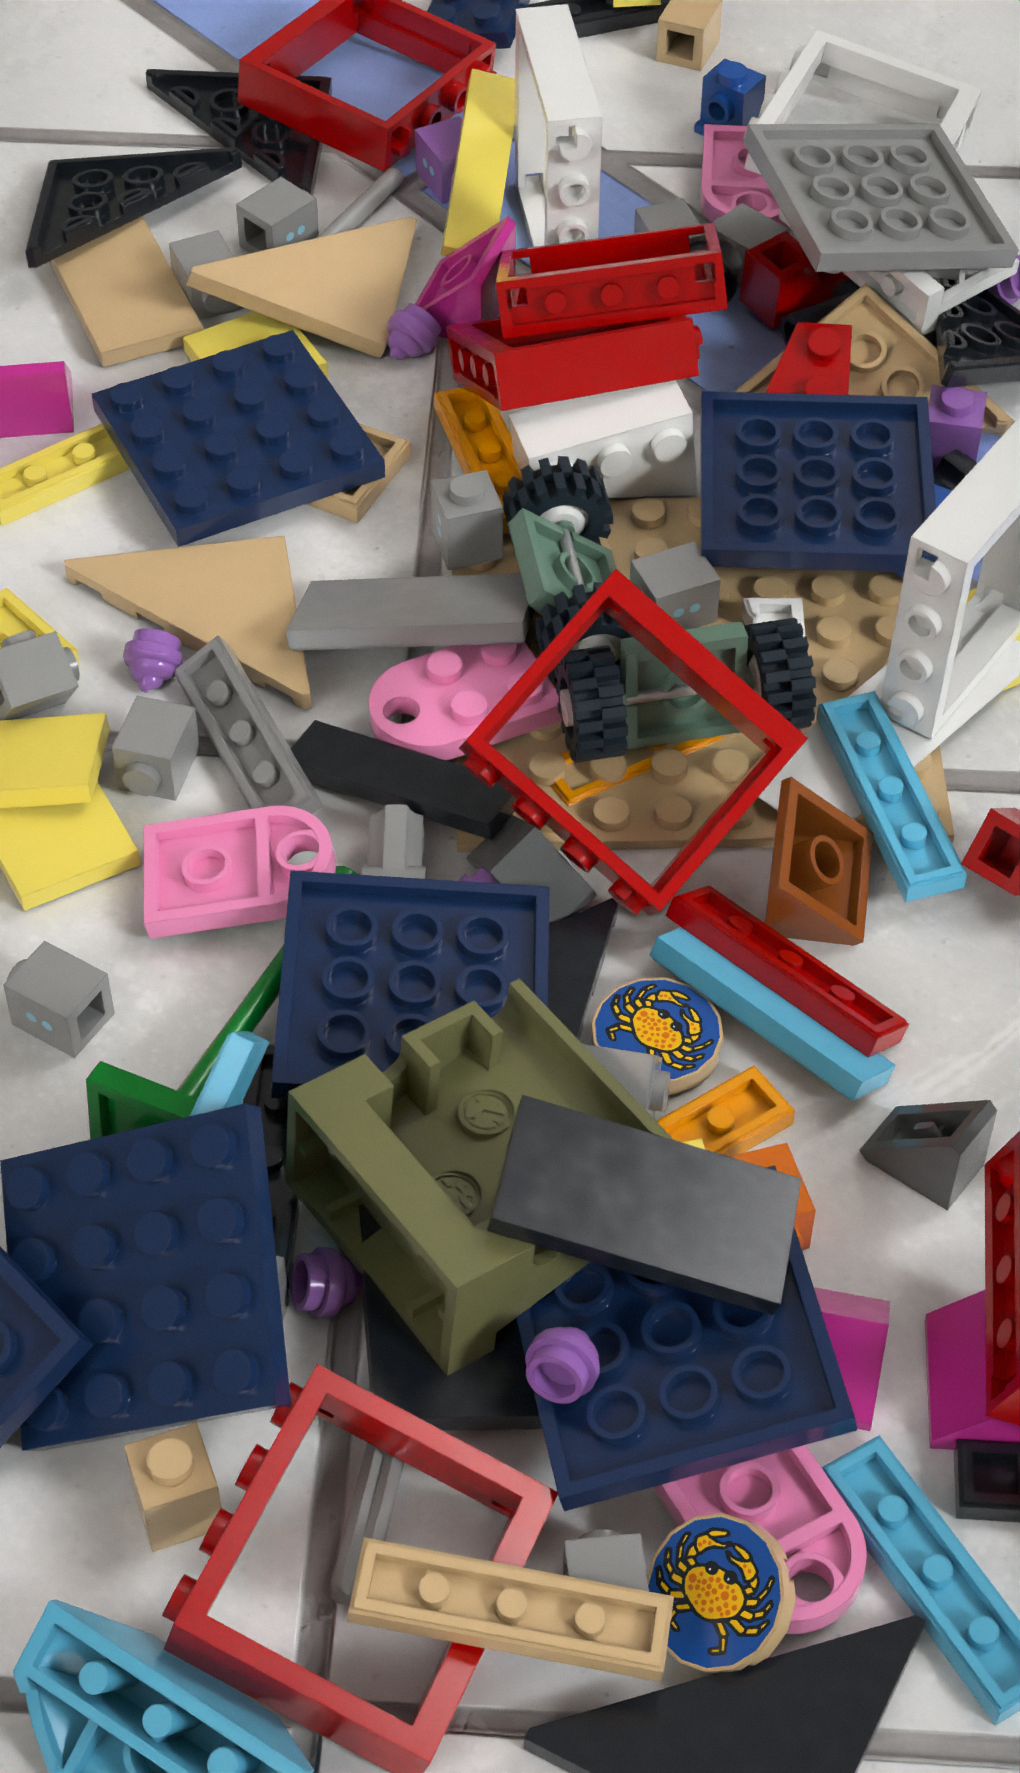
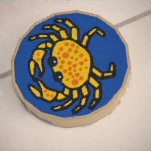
(665, 1021)
(727, 1592)

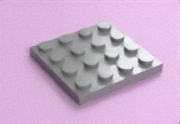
(879, 197)

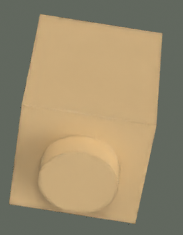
(688, 32)
(173, 1485)

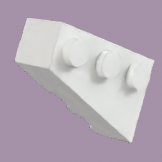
(632, 436)

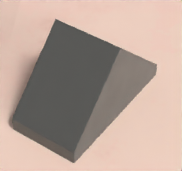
(526, 857)
(933, 1146)

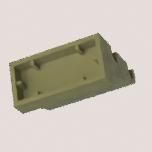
(428, 1158)

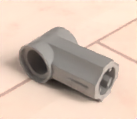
(396, 843)

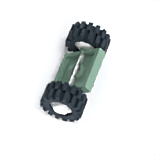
(555, 536)
(659, 708)

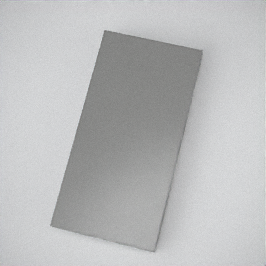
(411, 612)

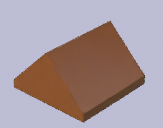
(818, 870)

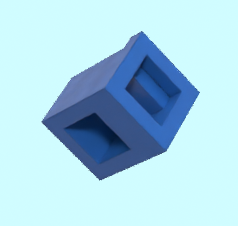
(730, 95)

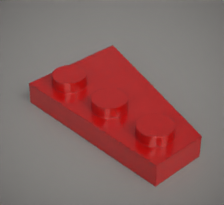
(815, 361)

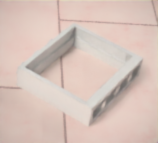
(873, 78)
(550, 96)
(937, 638)

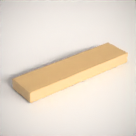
(511, 1609)

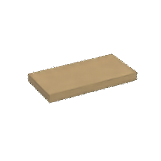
(126, 295)

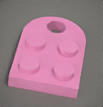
(726, 181)
(453, 694)
(227, 867)
(799, 1509)

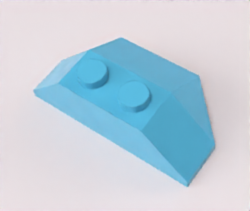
(122, 1704)

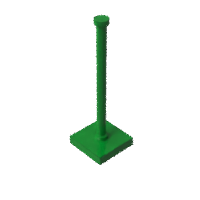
(127, 1101)

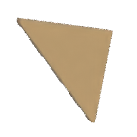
(326, 285)
(885, 356)
(210, 591)

